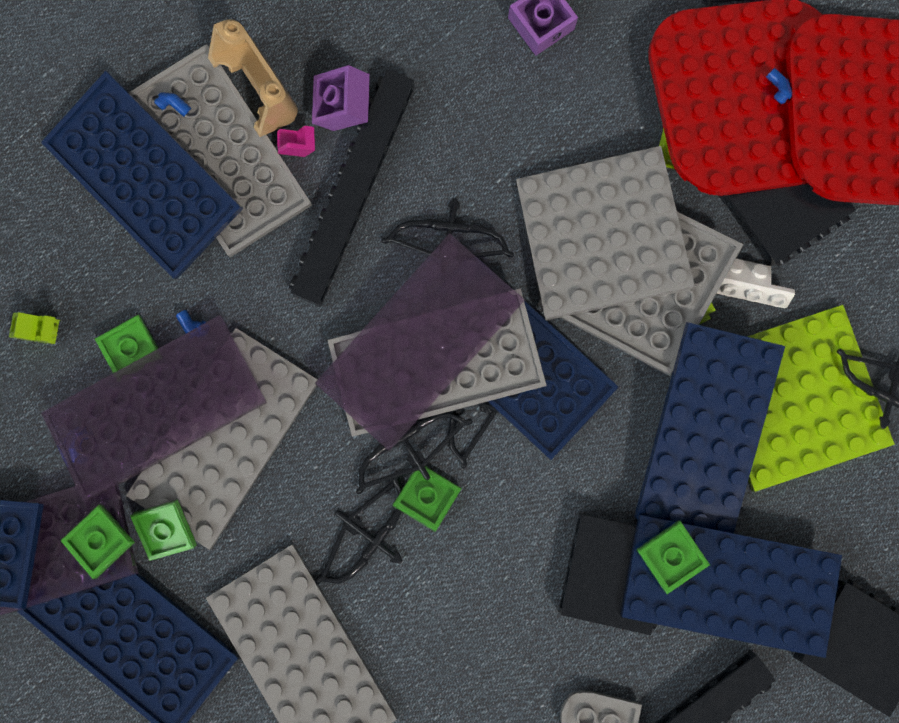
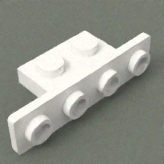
(753, 283)

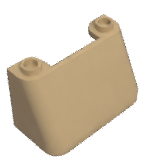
(237, 50)

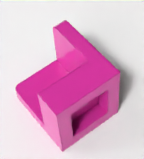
(296, 143)

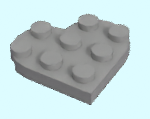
(598, 708)

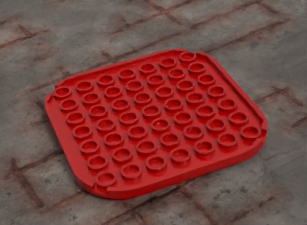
(715, 94)
(846, 107)

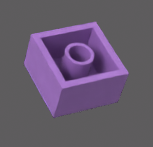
(542, 22)
(340, 98)

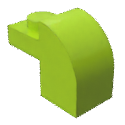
(34, 328)

